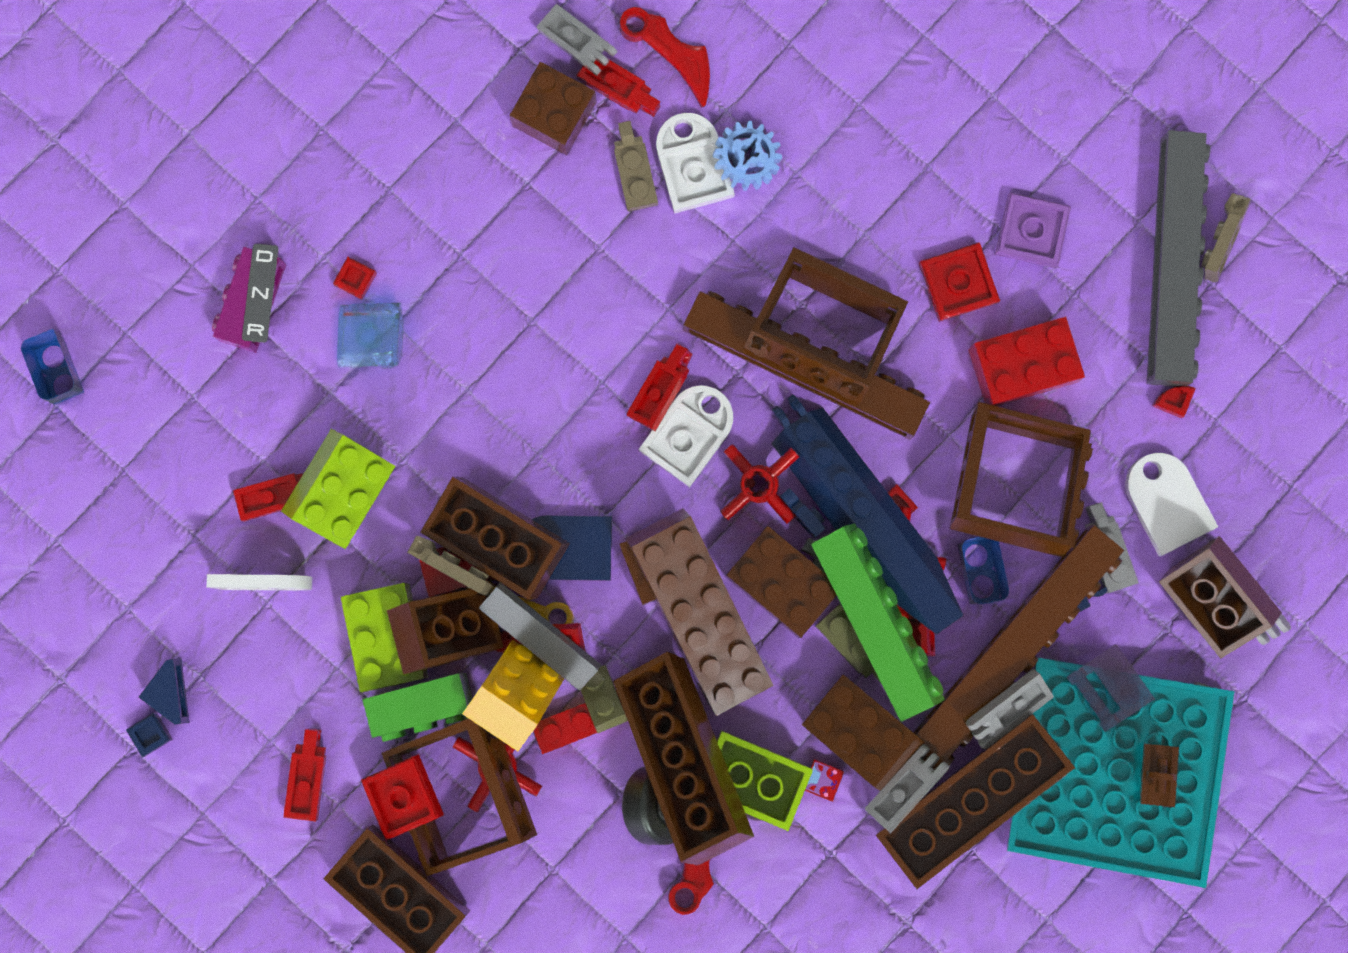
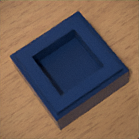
(149, 734)

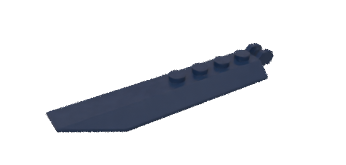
(852, 494)

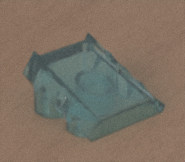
(370, 335)

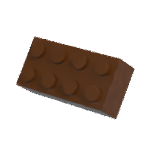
(495, 538)
(396, 893)

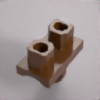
(1159, 775)

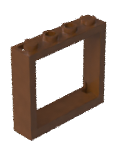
(845, 289)
(1036, 428)
(503, 788)

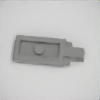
(1124, 574)

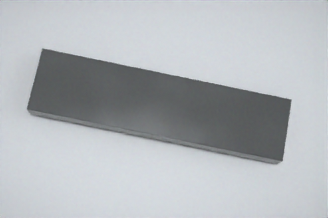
(540, 636)

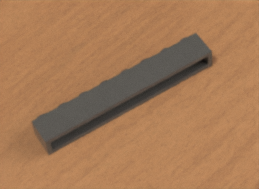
(1177, 259)

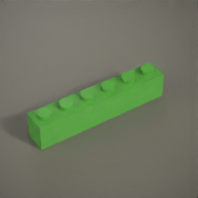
(878, 621)

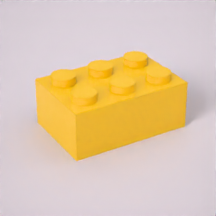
(514, 695)

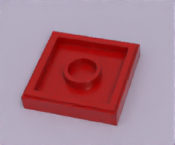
(959, 282)
(402, 797)

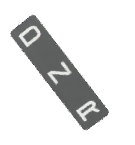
(260, 293)

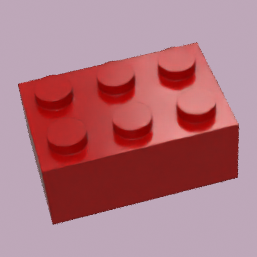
(1026, 362)

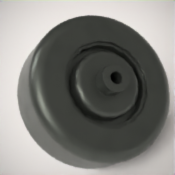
(642, 811)

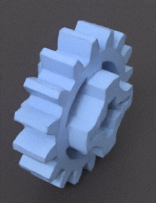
(734, 149)

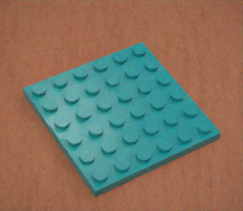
(1096, 808)

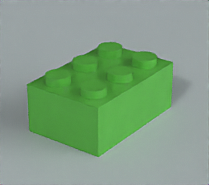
(418, 707)

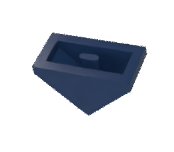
(167, 692)

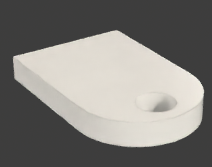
(690, 164)
(689, 434)
(1169, 505)
(259, 582)

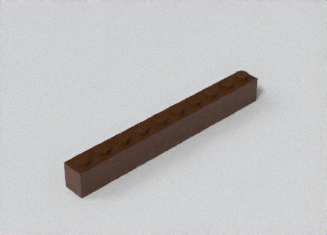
(1019, 641)

